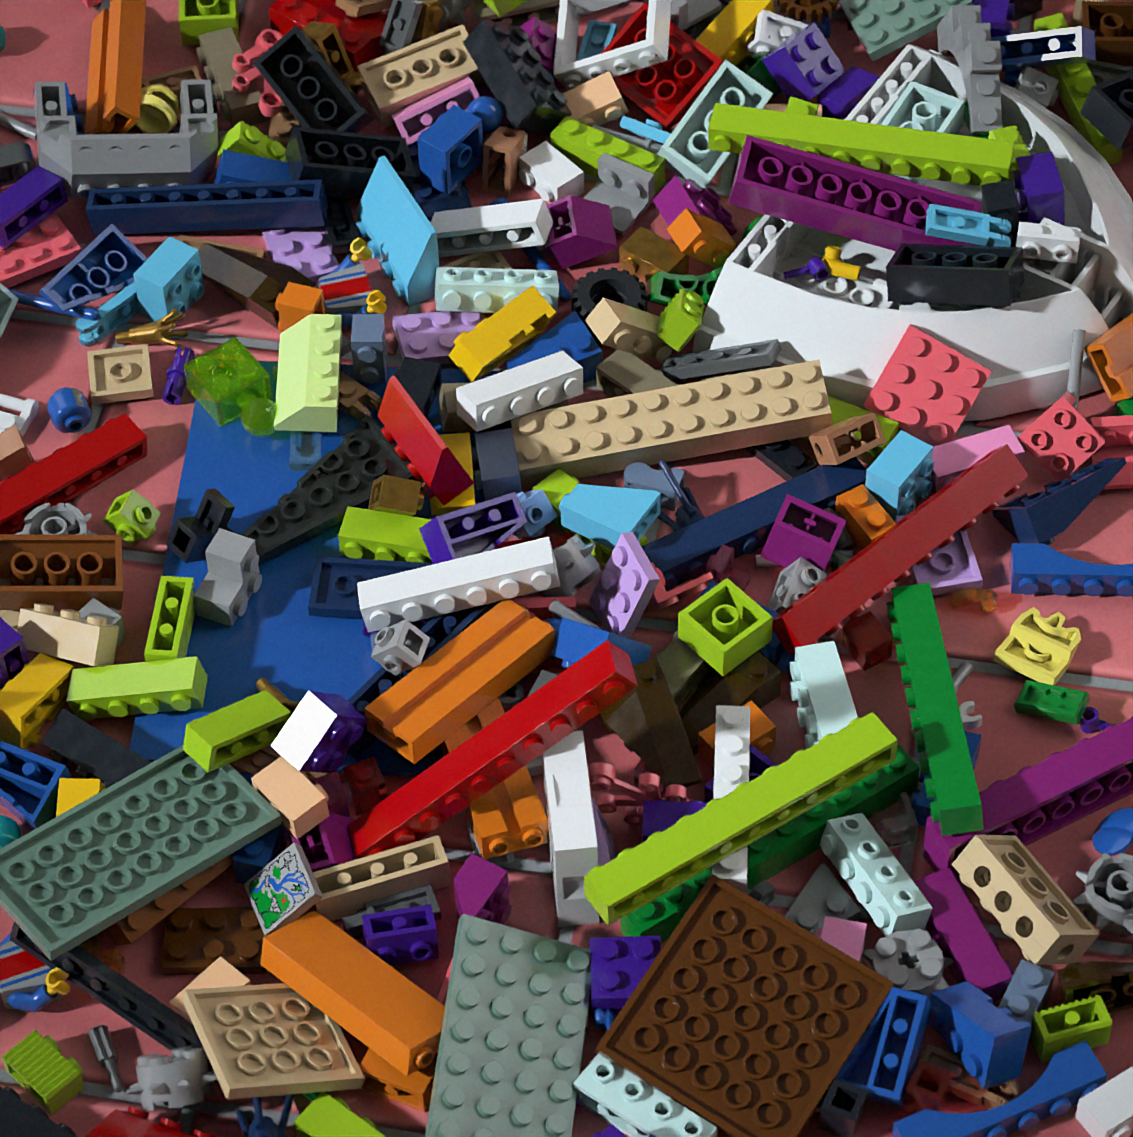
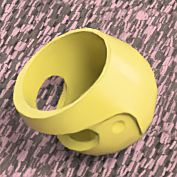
(158, 109)

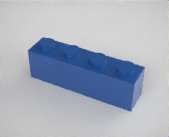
(1046, 48)

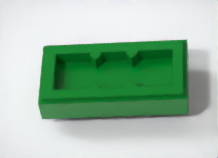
(1052, 702)

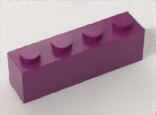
(961, 935)

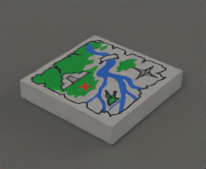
(283, 889)

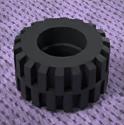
(608, 284)

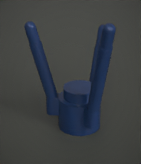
(688, 512)
(263, 1125)

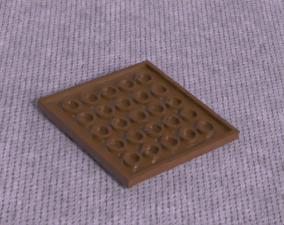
(744, 1016)

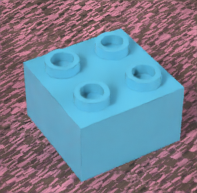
(169, 280)
(901, 474)

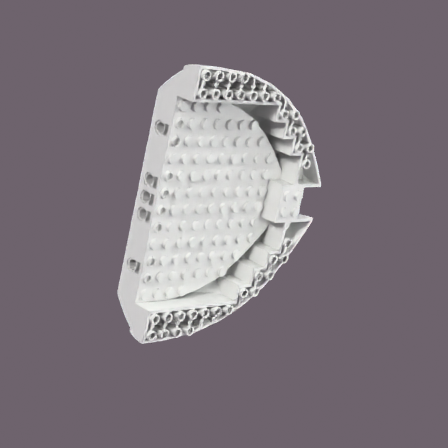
(858, 329)

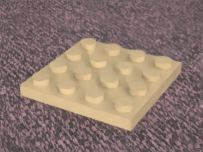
(270, 1041)

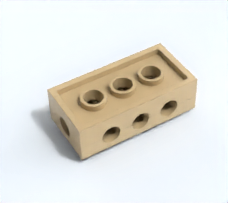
(417, 72)
(1024, 900)

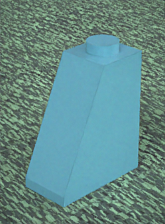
(608, 511)

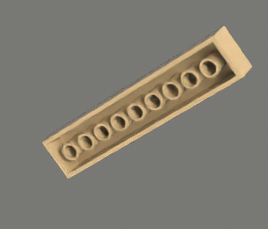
(672, 422)

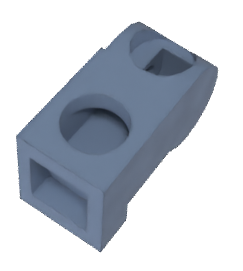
(641, 476)

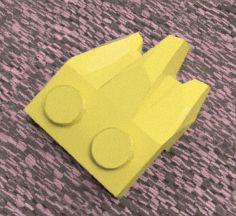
(1039, 646)

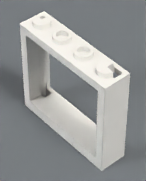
(616, 61)

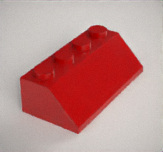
(421, 445)

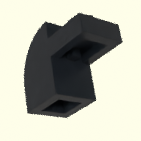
(194, 533)

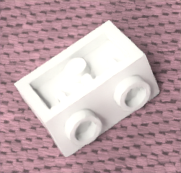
(772, 31)
(1049, 242)

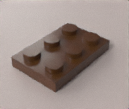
(202, 935)

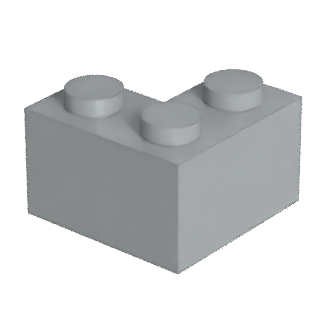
(230, 578)

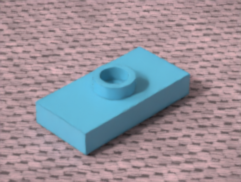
(650, 129)

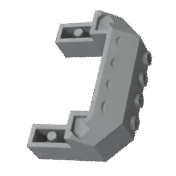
(126, 159)

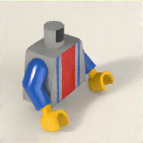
(348, 289)
(27, 981)

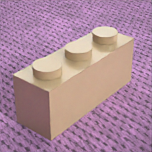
(628, 330)
(68, 635)

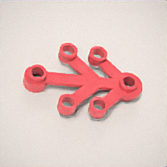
(270, 102)
(603, 778)

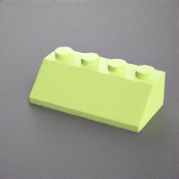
(309, 375)

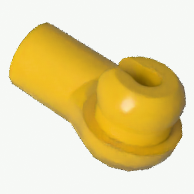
(837, 266)

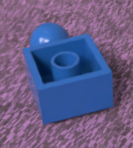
(455, 143)
(578, 639)

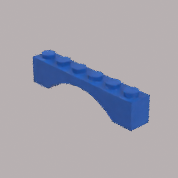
(1043, 570)
(1065, 1081)

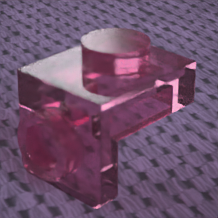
(722, 567)

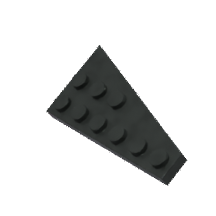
(326, 490)

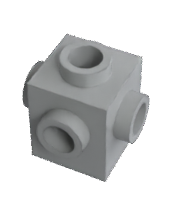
(400, 647)

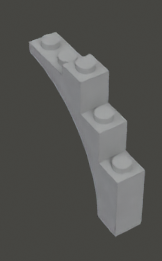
(979, 63)

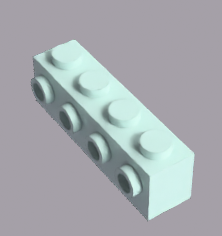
(490, 288)
(874, 874)
(634, 1104)

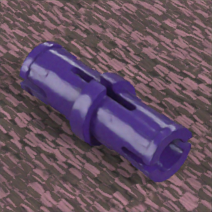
(176, 376)

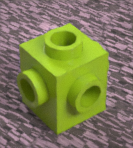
(132, 517)

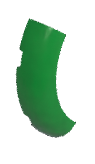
(665, 286)

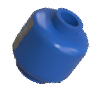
(69, 410)

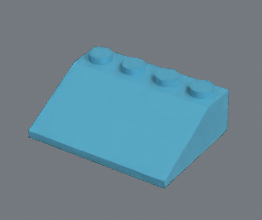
(398, 234)

